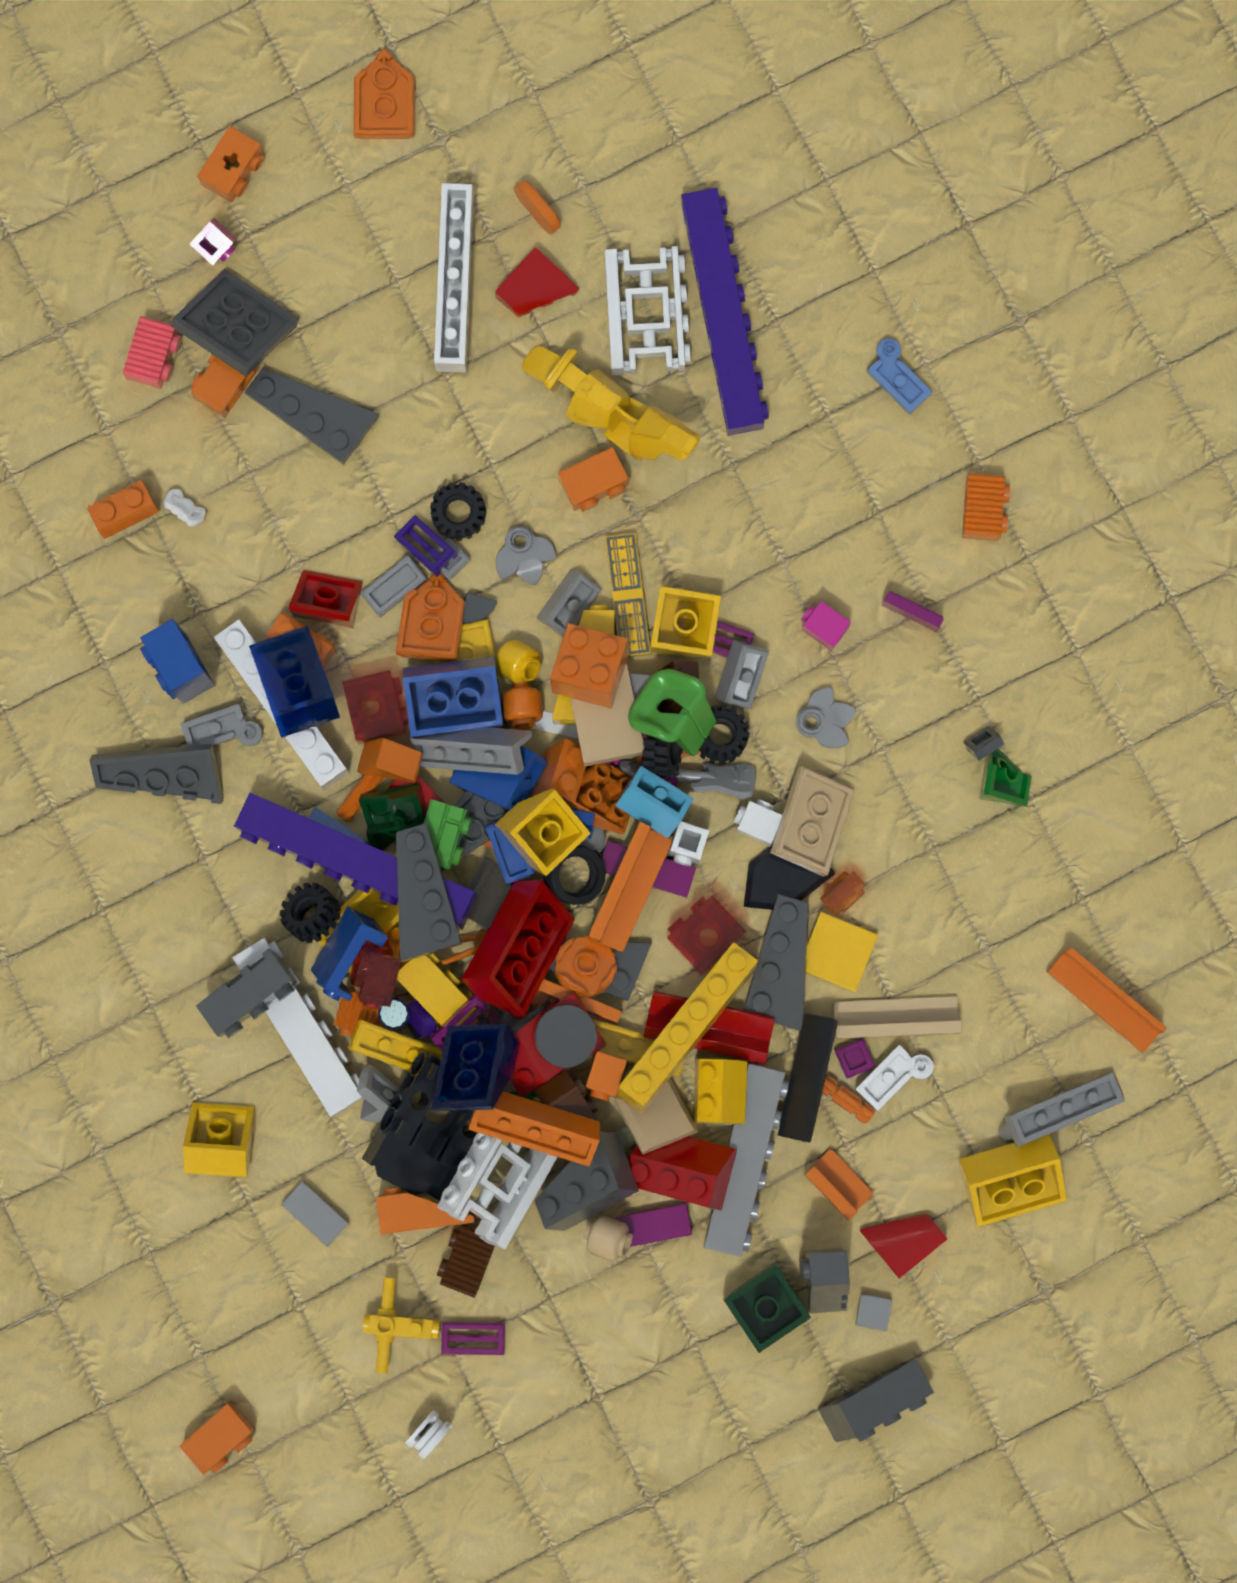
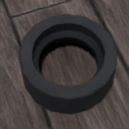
(593, 886)

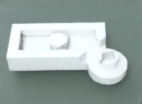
(892, 1075)

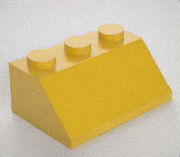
(1013, 1180)

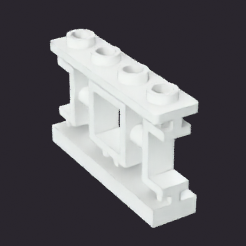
(622, 311)
(514, 1194)

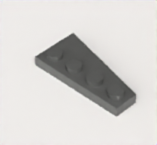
(423, 901)

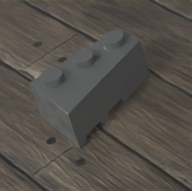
(247, 994)
(587, 1190)
(826, 1279)
(877, 1402)

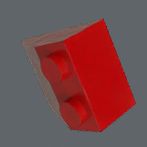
(532, 1069)

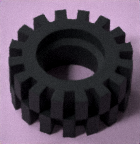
(448, 495)
(739, 737)
(661, 756)
(300, 903)

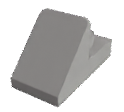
(376, 1092)

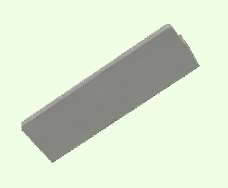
(474, 750)

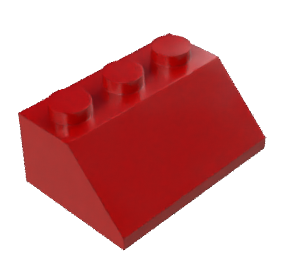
(686, 1171)

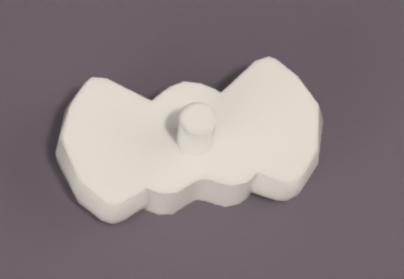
(184, 508)

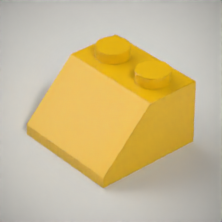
(685, 623)
(543, 830)
(720, 1091)
(218, 1139)

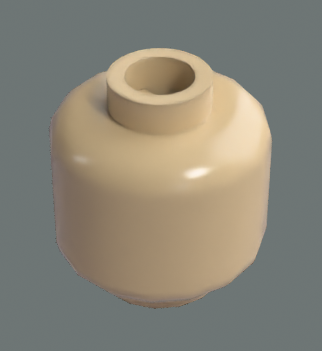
(608, 1238)

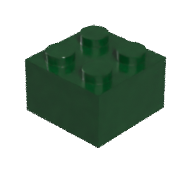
(766, 1307)

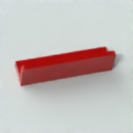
(733, 1034)

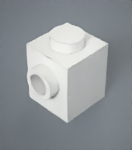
(758, 821)
(688, 844)

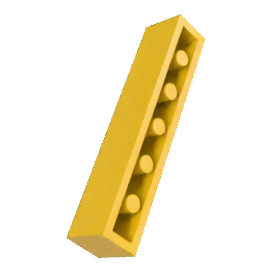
(687, 1028)

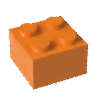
(589, 665)

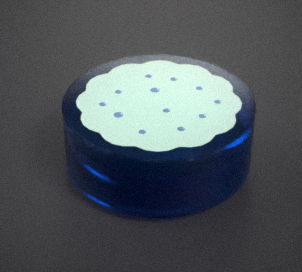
(394, 1016)

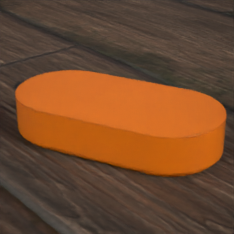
(537, 207)

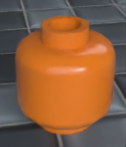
(522, 706)

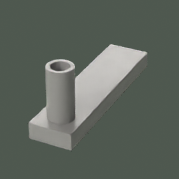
(1061, 1110)

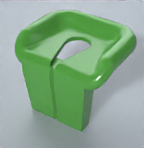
(686, 728)

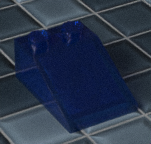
(294, 681)
(474, 1067)

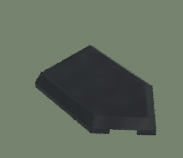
(773, 875)

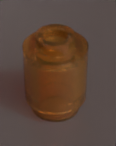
(843, 892)

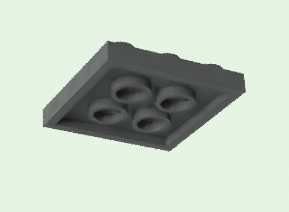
(235, 322)

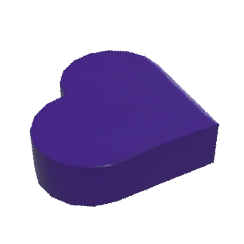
(420, 1021)

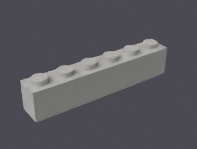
(729, 1227)

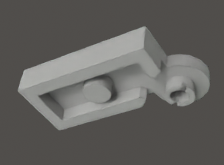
(221, 728)

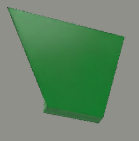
(1004, 781)

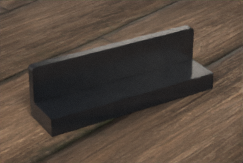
(807, 1078)

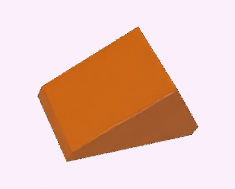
(390, 760)

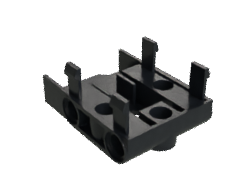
(409, 1147)

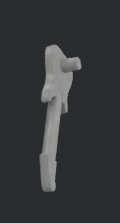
(733, 780)

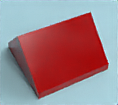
(326, 598)

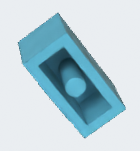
(654, 802)

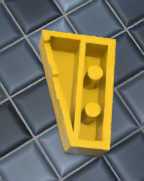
(433, 988)

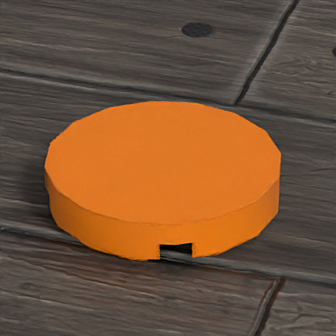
(585, 966)

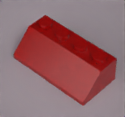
(519, 947)

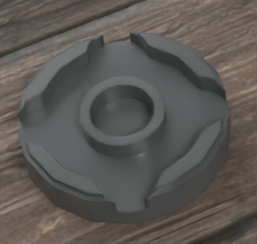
(565, 1036)

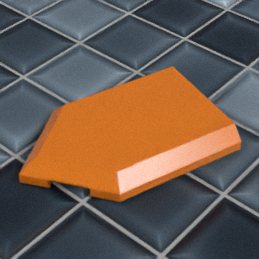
(384, 100)
(431, 622)

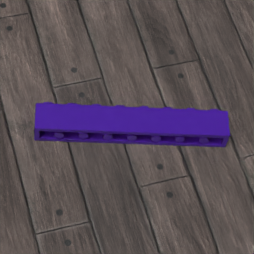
(723, 312)
(334, 852)

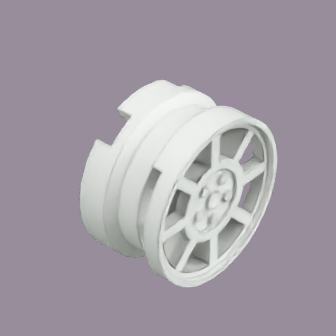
(431, 1437)

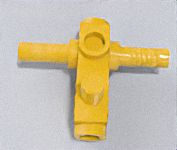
(387, 1325)

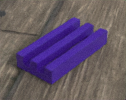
(442, 561)

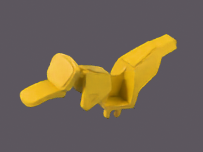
(605, 404)

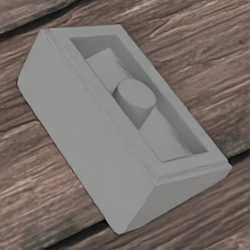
(568, 602)
(741, 674)

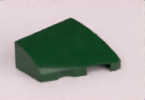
(392, 812)

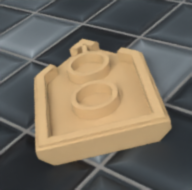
(661, 1122)

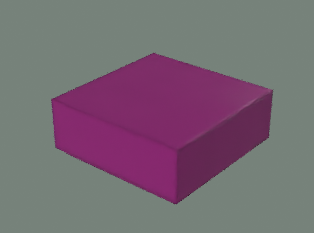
(854, 1058)

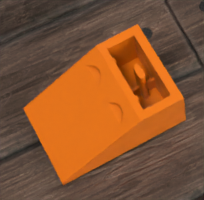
(585, 788)

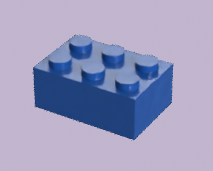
(176, 662)
(452, 696)

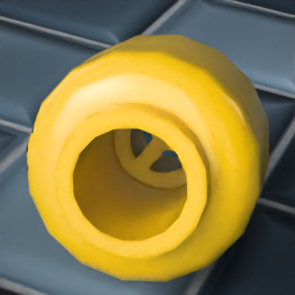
(518, 661)

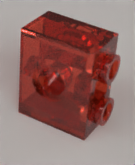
(389, 719)
(706, 915)
(375, 973)

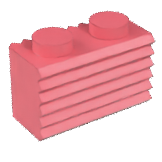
(151, 352)

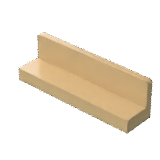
(897, 1017)

